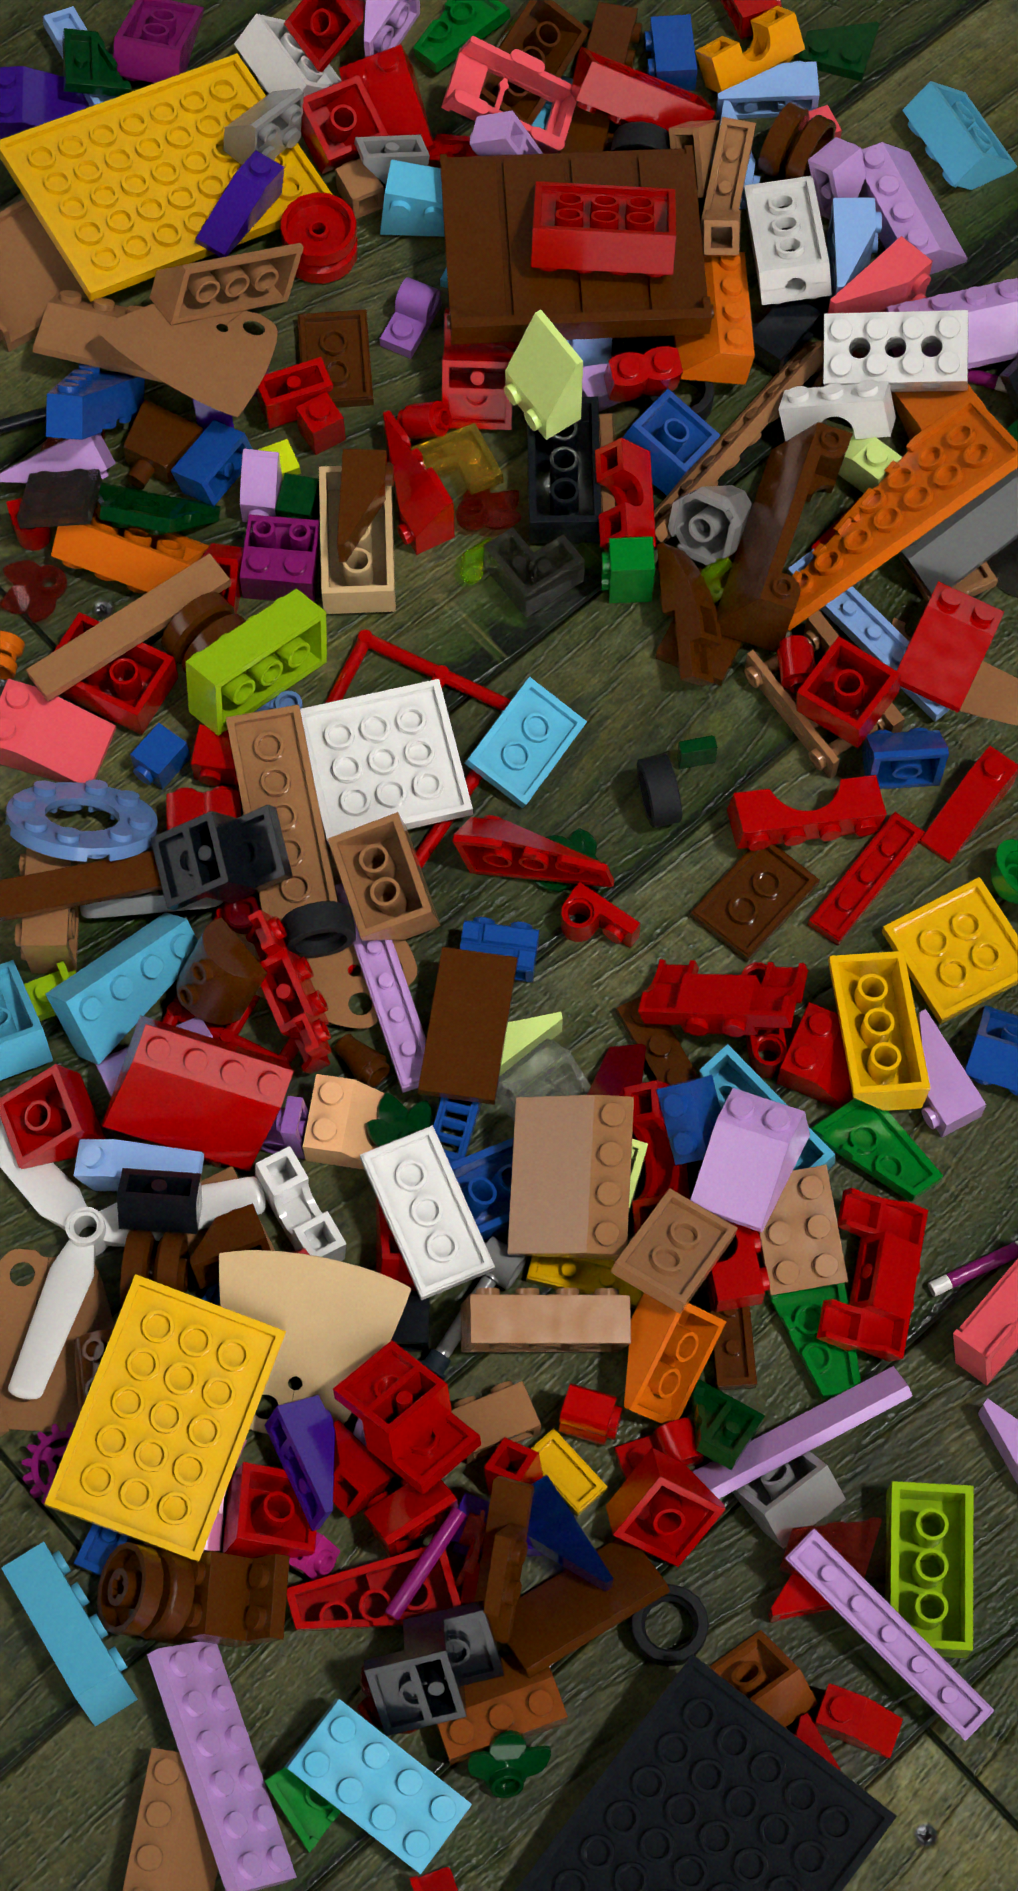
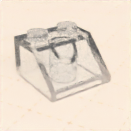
(542, 1072)

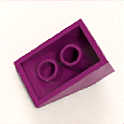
(156, 39)

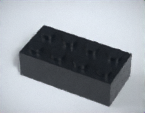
(564, 481)

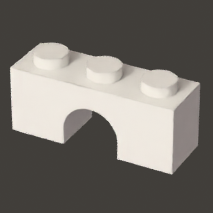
(864, 405)
(295, 1208)

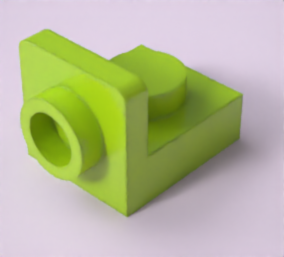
(39, 987)

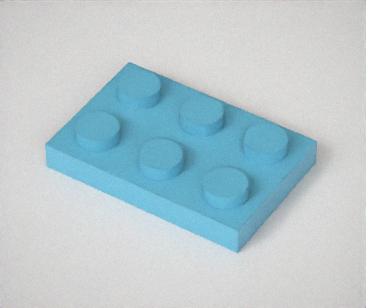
(525, 742)

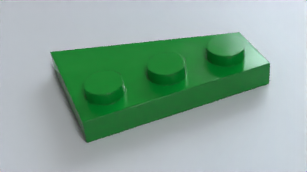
(455, 26)
(879, 1147)
(828, 1366)
(302, 1806)

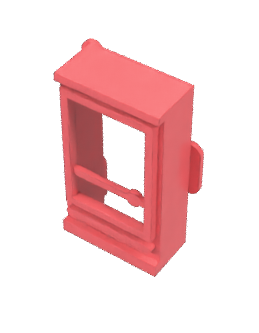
(520, 69)
(990, 1331)

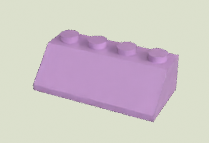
(908, 206)
(990, 316)

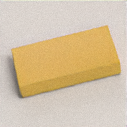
(568, 1472)

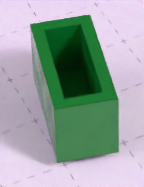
(628, 570)

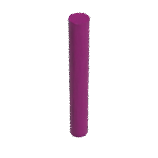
(425, 1563)

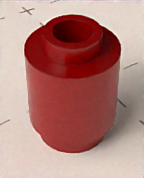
(425, 419)
(795, 661)

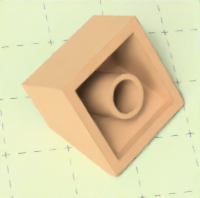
(338, 1121)

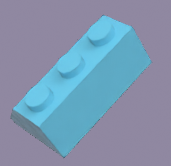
(957, 137)

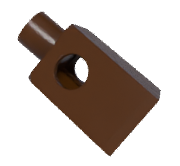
(157, 444)

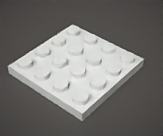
(386, 758)

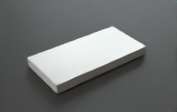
(427, 1212)

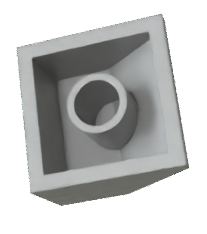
(791, 1497)

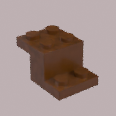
(237, 1600)

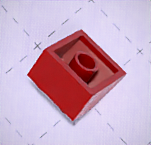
(324, 27)
(334, 120)
(817, 1059)
(49, 1117)
(663, 1508)
(265, 1515)
(408, 1516)

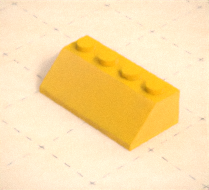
(880, 1030)

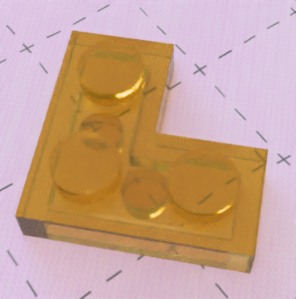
(463, 451)

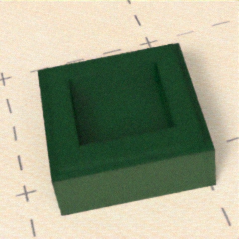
(697, 752)

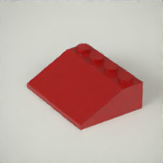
(604, 228)
(197, 1093)

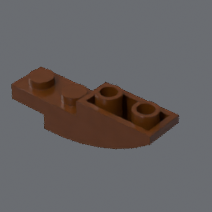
(691, 604)

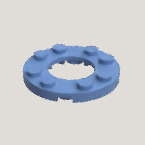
(35, 831)

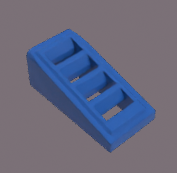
(472, 1113)

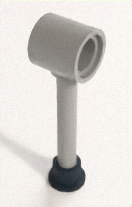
(505, 1273)

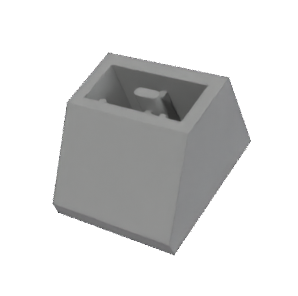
(266, 126)

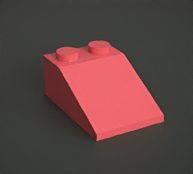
(891, 279)
(51, 736)

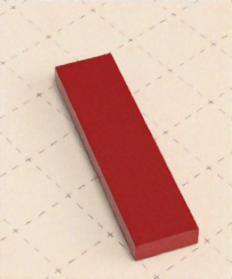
(866, 878)

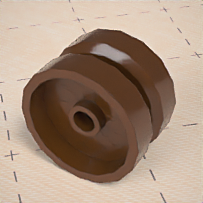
(794, 141)
(199, 626)
(163, 1264)
(145, 1592)

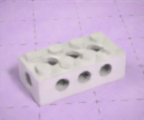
(804, 235)
(908, 330)

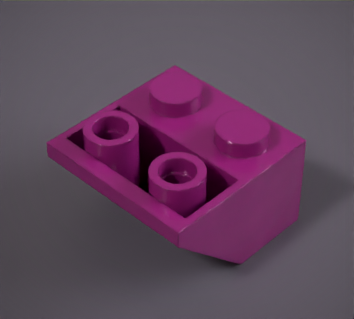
(280, 557)

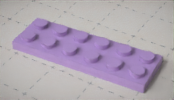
(221, 1767)

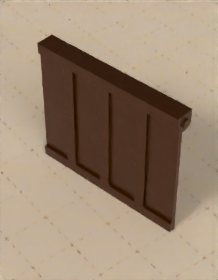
(490, 250)

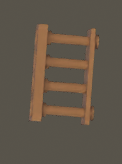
(760, 674)

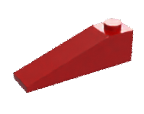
(421, 498)
(508, 850)

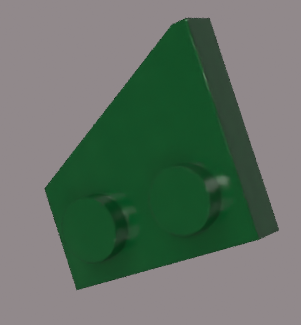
(841, 49)

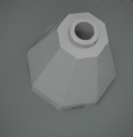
(710, 521)

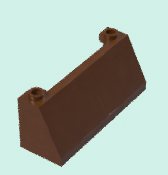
(757, 595)

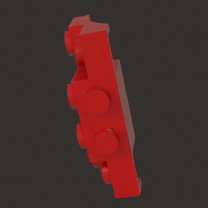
(290, 992)
(722, 1002)
(883, 1276)

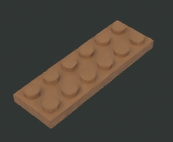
(277, 772)

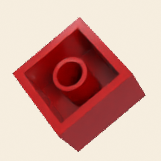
(848, 692)

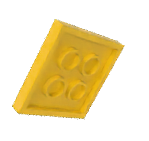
(957, 949)

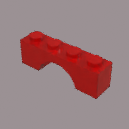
(763, 820)
(659, 1160)

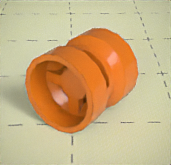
(10, 649)

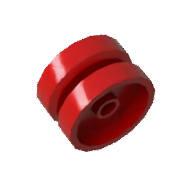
(327, 233)

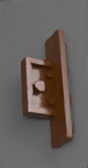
(504, 1553)

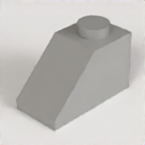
(380, 150)

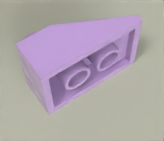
(388, 23)
(750, 1158)

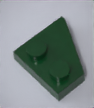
(89, 65)
(722, 1424)

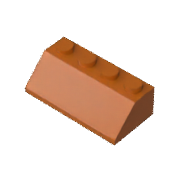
(729, 348)
(125, 553)

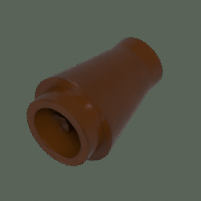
(363, 1062)

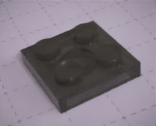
(59, 498)

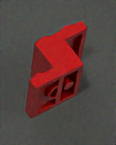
(476, 382)
(407, 1417)

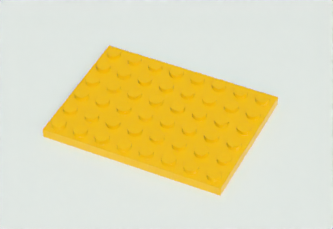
(142, 173)

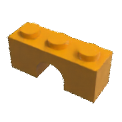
(774, 42)

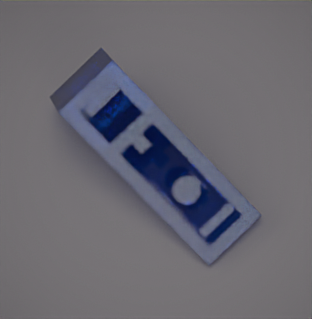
(561, 1538)

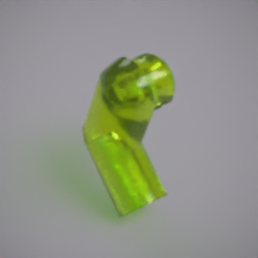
(472, 563)
(712, 575)

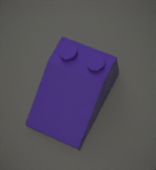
(33, 98)

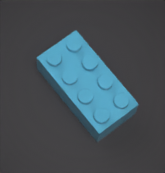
(378, 1785)

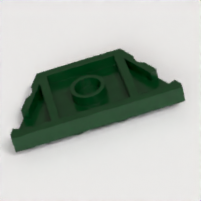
(151, 511)

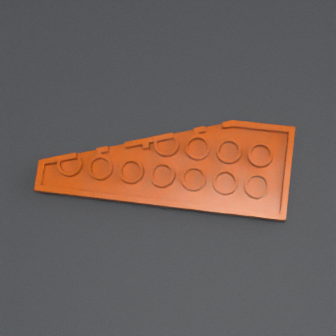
(933, 480)

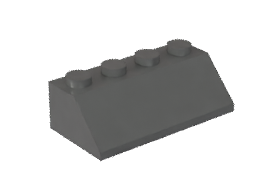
(966, 537)

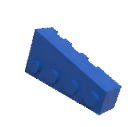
(92, 402)

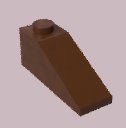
(361, 495)

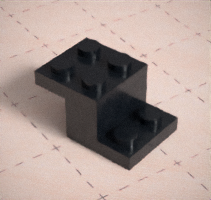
(221, 857)
(429, 1676)

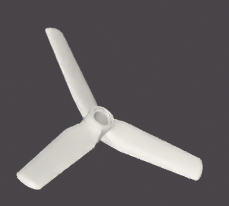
(71, 1273)

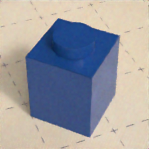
(159, 757)

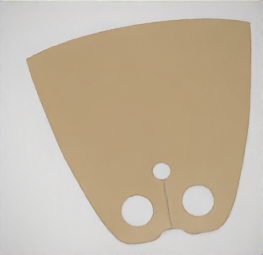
(330, 1313)

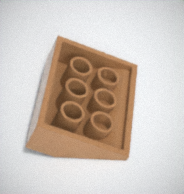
(571, 1176)

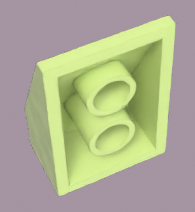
(545, 378)

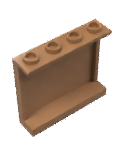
(29, 274)

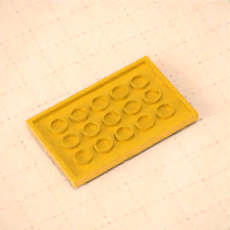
(165, 1418)

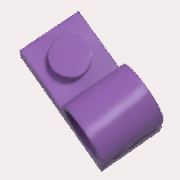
(414, 312)
(288, 1128)

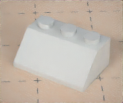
(279, 59)

